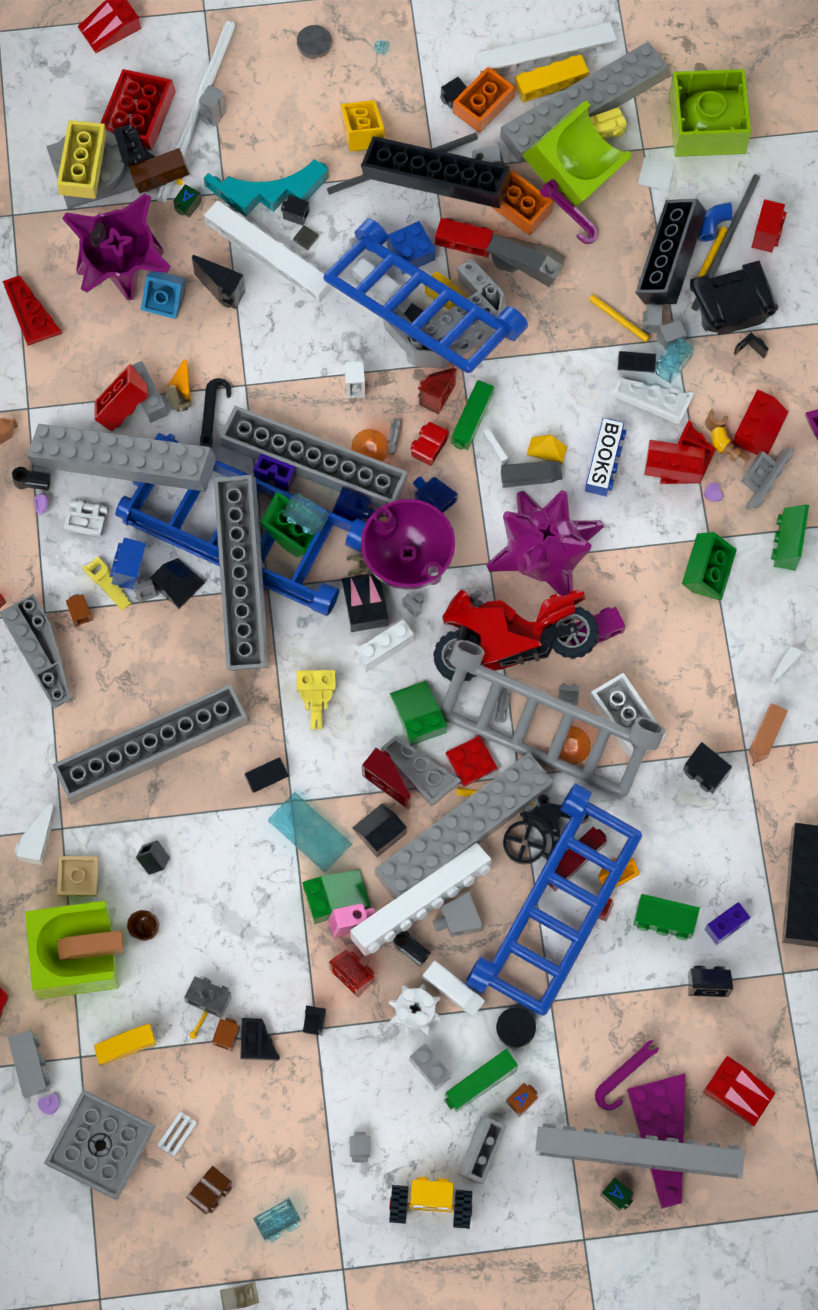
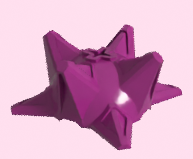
(123, 251)
(544, 542)

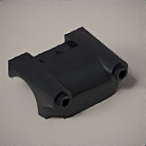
(734, 299)

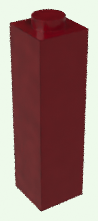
(572, 861)

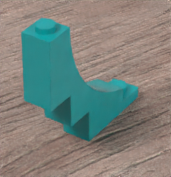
(246, 195)

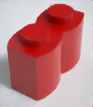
(429, 443)

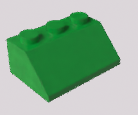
(790, 537)
(709, 565)
(666, 917)

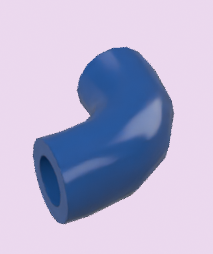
(714, 216)

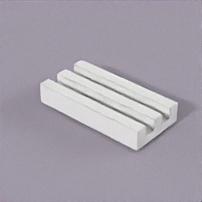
(495, 447)
(186, 1119)

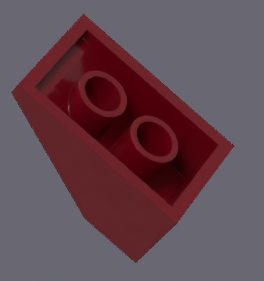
(382, 772)

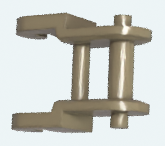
(360, 570)

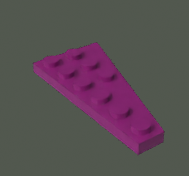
(660, 1113)

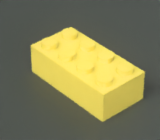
(81, 159)

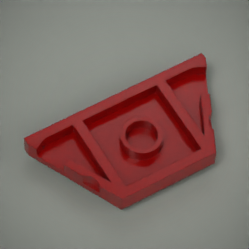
(692, 438)

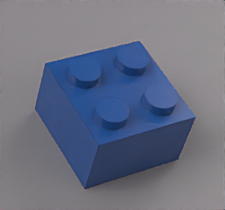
(412, 245)
(129, 558)

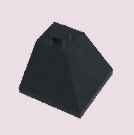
(176, 582)

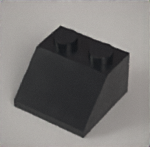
(707, 768)
(380, 829)
(709, 982)

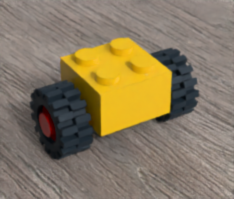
(431, 1196)

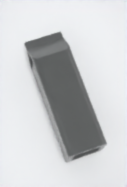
(530, 473)

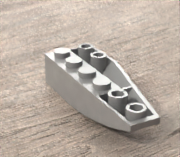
(38, 646)

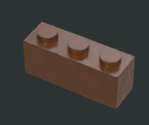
(159, 170)

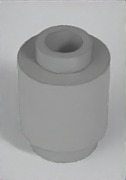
(359, 1147)

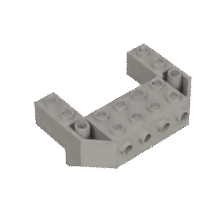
(483, 293)

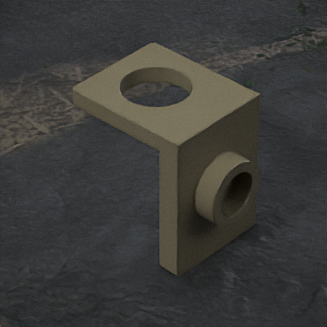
(239, 1296)

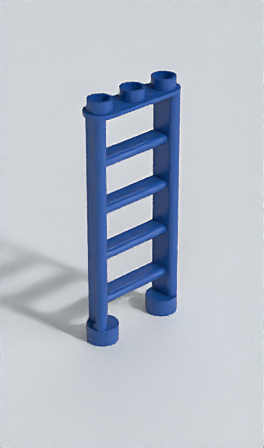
(319, 601)

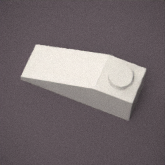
(35, 839)

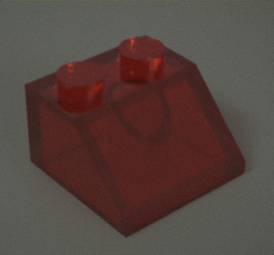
(437, 389)
(352, 972)

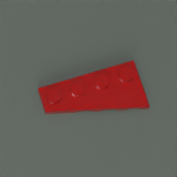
(31, 316)

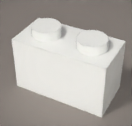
(354, 379)

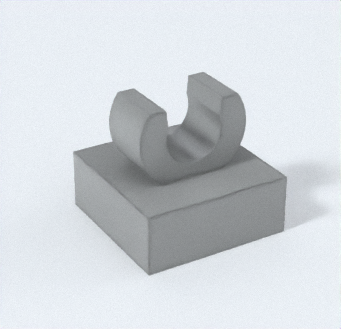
(144, 590)
(413, 604)
(569, 693)

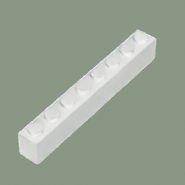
(547, 50)
(267, 250)
(421, 899)

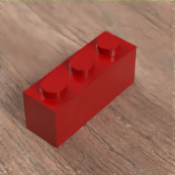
(463, 237)

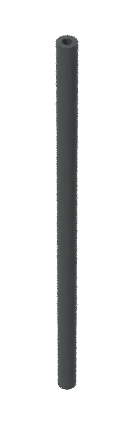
(445, 147)
(730, 232)

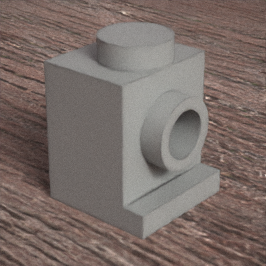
(652, 318)

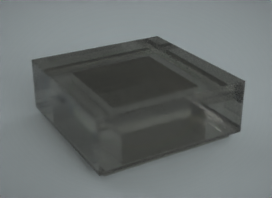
(97, 235)
(305, 237)

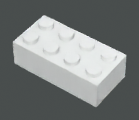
(622, 705)

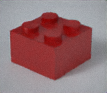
(769, 226)

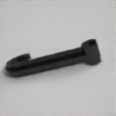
(209, 409)

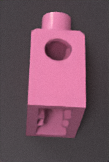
(347, 918)

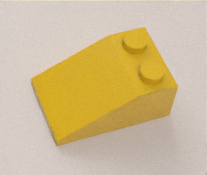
(361, 123)

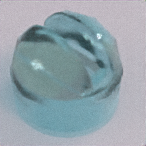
(381, 47)

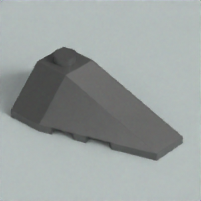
(533, 259)

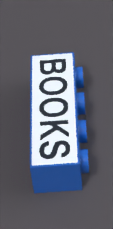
(604, 457)

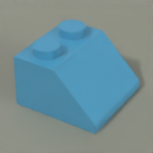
(163, 294)

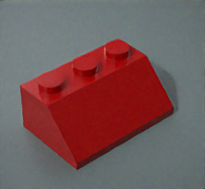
(120, 399)
(760, 424)
(674, 461)

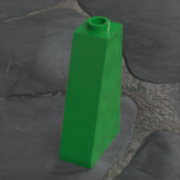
(481, 1081)

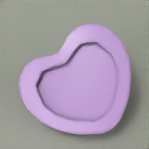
(713, 493)
(41, 502)
(49, 1105)

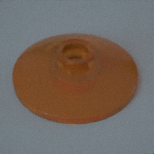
(371, 436)
(580, 751)

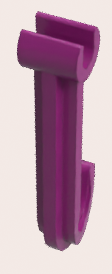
(551, 190)
(620, 1075)

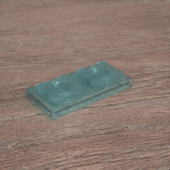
(309, 832)

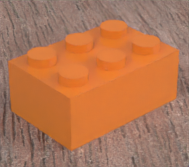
(483, 99)
(524, 204)

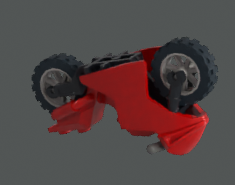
(509, 637)

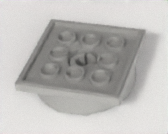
(113, 178)
(95, 1122)

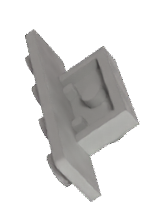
(762, 475)

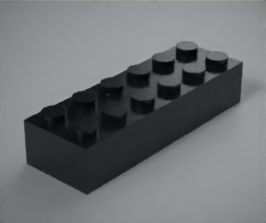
(671, 251)
(801, 901)

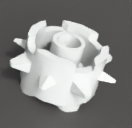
(422, 1019)

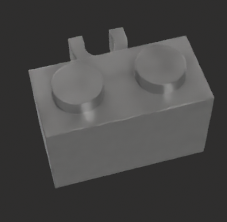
(208, 996)

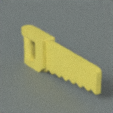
(104, 581)

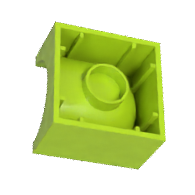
(709, 112)
(575, 156)
(68, 977)

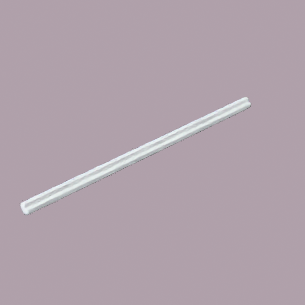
(194, 114)

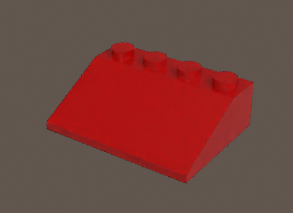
(139, 102)

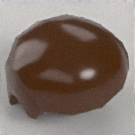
(143, 925)

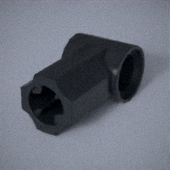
(32, 479)
(412, 948)

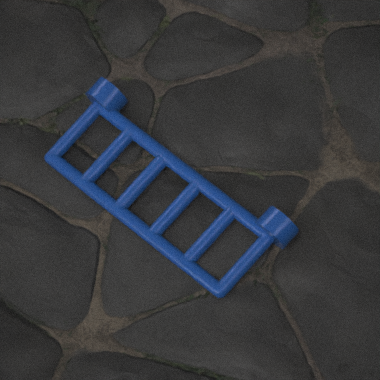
(372, 236)
(486, 973)

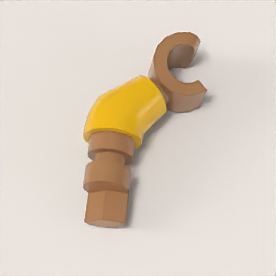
(722, 442)

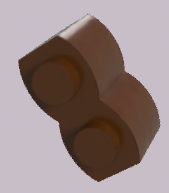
(210, 1190)

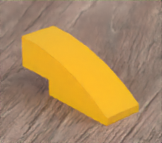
(125, 1044)

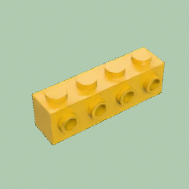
(550, 78)

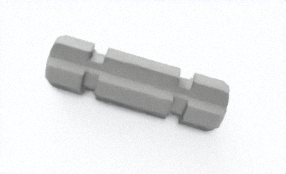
(393, 435)
(502, 706)

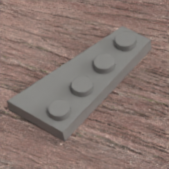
(426, 776)

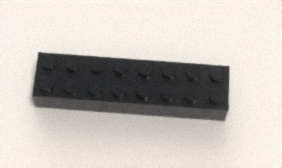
(436, 172)

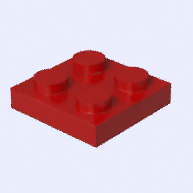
(471, 761)

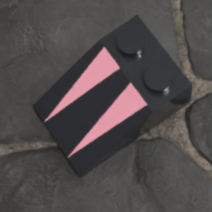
(365, 602)

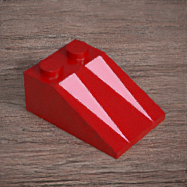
(109, 24)
(739, 1091)

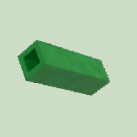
(472, 415)

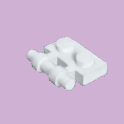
(85, 523)

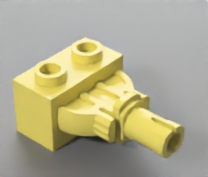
(316, 688)

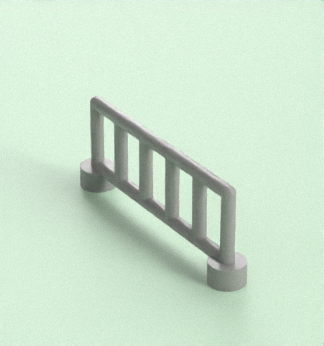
(644, 734)

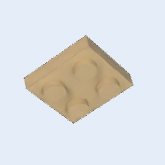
(77, 876)

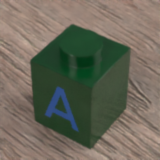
(187, 201)
(617, 1195)

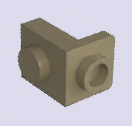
(172, 397)

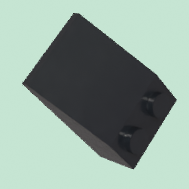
(222, 282)

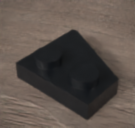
(256, 1042)

